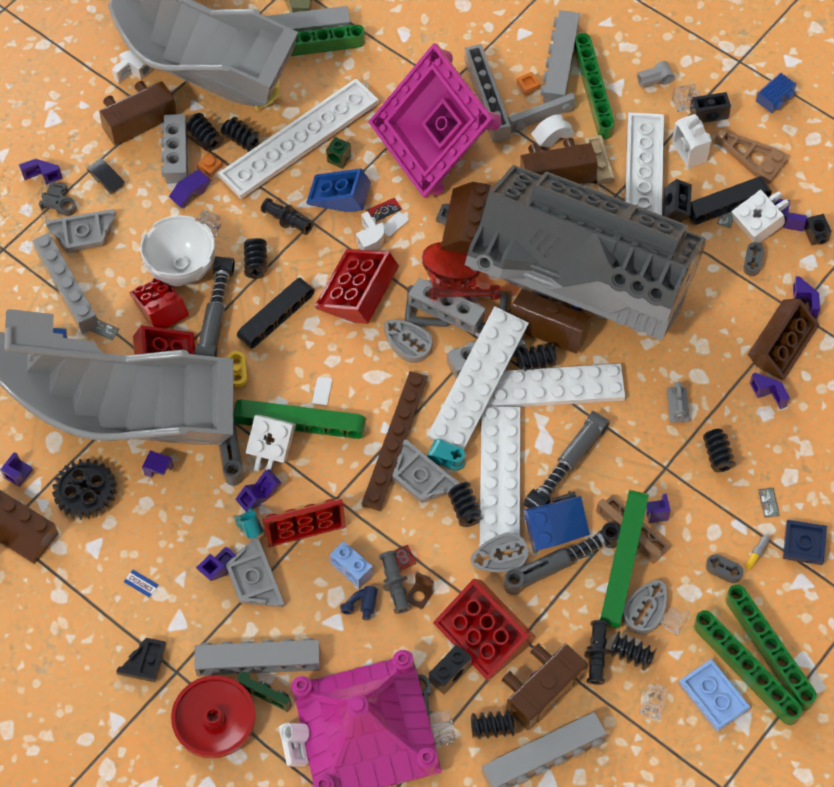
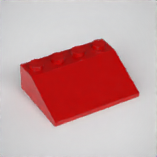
(358, 285)
(155, 339)
(304, 522)
(484, 628)

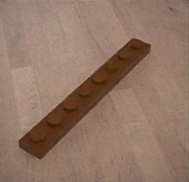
(393, 442)

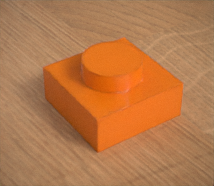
(528, 83)
(209, 164)

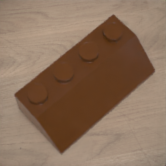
(464, 216)
(783, 338)
(24, 529)

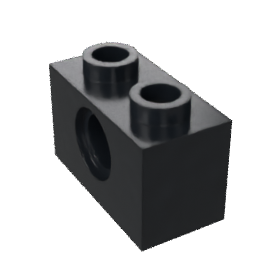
(711, 107)
(677, 200)
(450, 669)

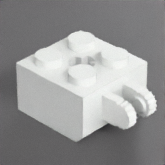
(691, 141)
(760, 206)
(259, 444)

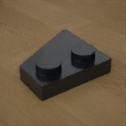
(144, 661)

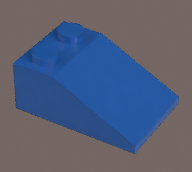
(340, 190)
(556, 523)

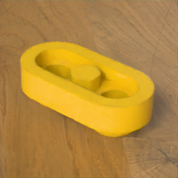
(240, 369)

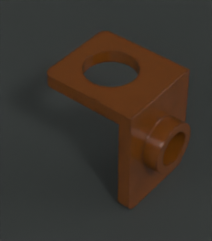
(422, 584)

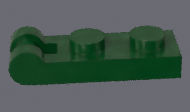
(263, 691)

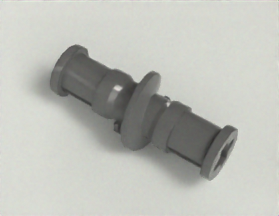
(394, 582)

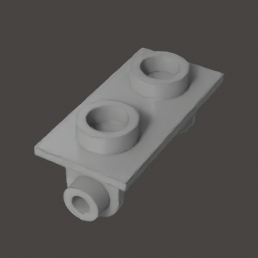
(678, 403)

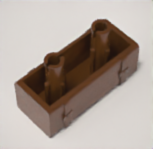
(137, 112)
(571, 162)
(552, 320)
(545, 686)

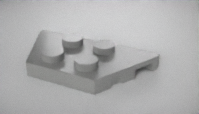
(82, 230)
(421, 475)
(253, 576)

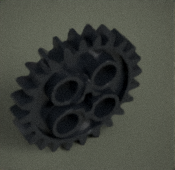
(84, 489)

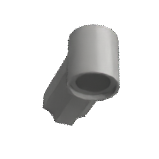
(660, 73)

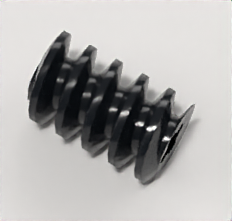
(204, 132)
(240, 133)
(255, 258)
(537, 357)
(718, 450)
(464, 504)
(632, 651)
(492, 724)

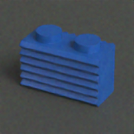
(776, 93)

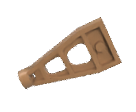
(769, 167)

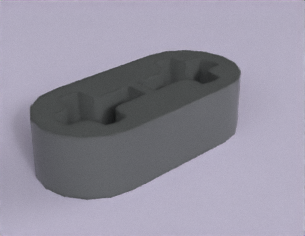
(757, 260)
(724, 568)

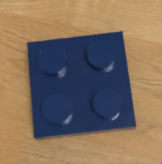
(804, 542)

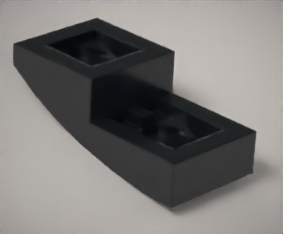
(105, 175)

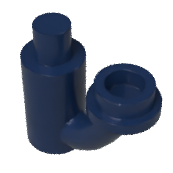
(368, 596)

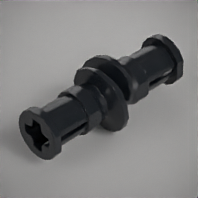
(287, 216)
(597, 652)

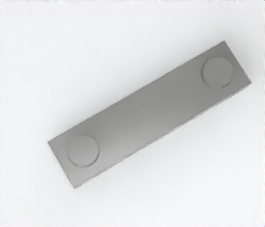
(541, 112)

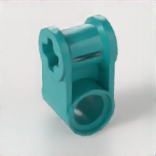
(447, 454)
(249, 524)

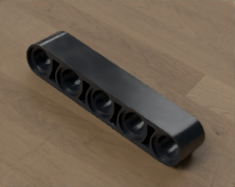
(726, 200)
(275, 313)

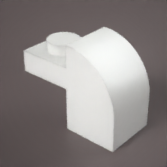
(128, 65)
(551, 130)
(373, 236)

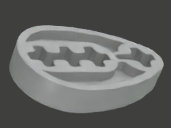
(416, 335)
(500, 542)
(653, 614)

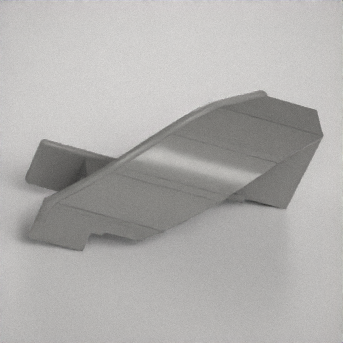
(219, 50)
(111, 395)

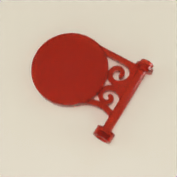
(452, 271)

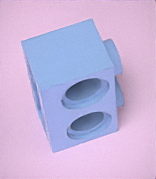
(351, 564)

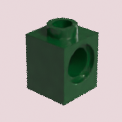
(338, 152)

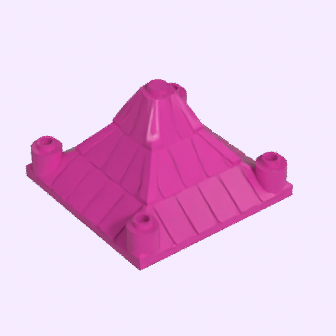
(432, 121)
(367, 725)

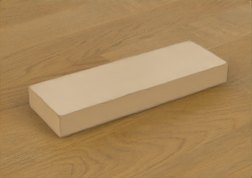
(604, 169)

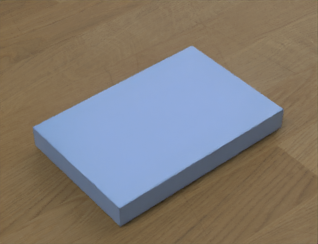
(714, 695)

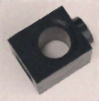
(820, 224)

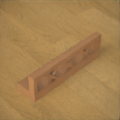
(645, 544)

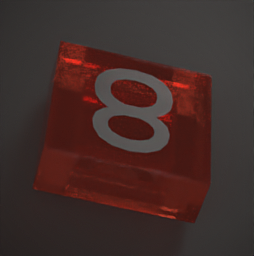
(404, 557)

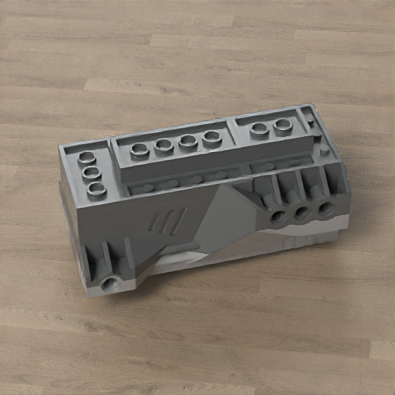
(586, 250)

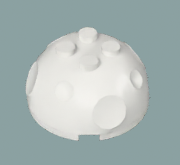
(178, 250)

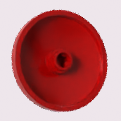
(213, 716)

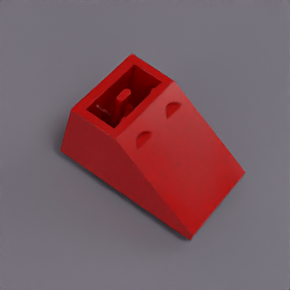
(159, 303)

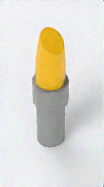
(757, 551)

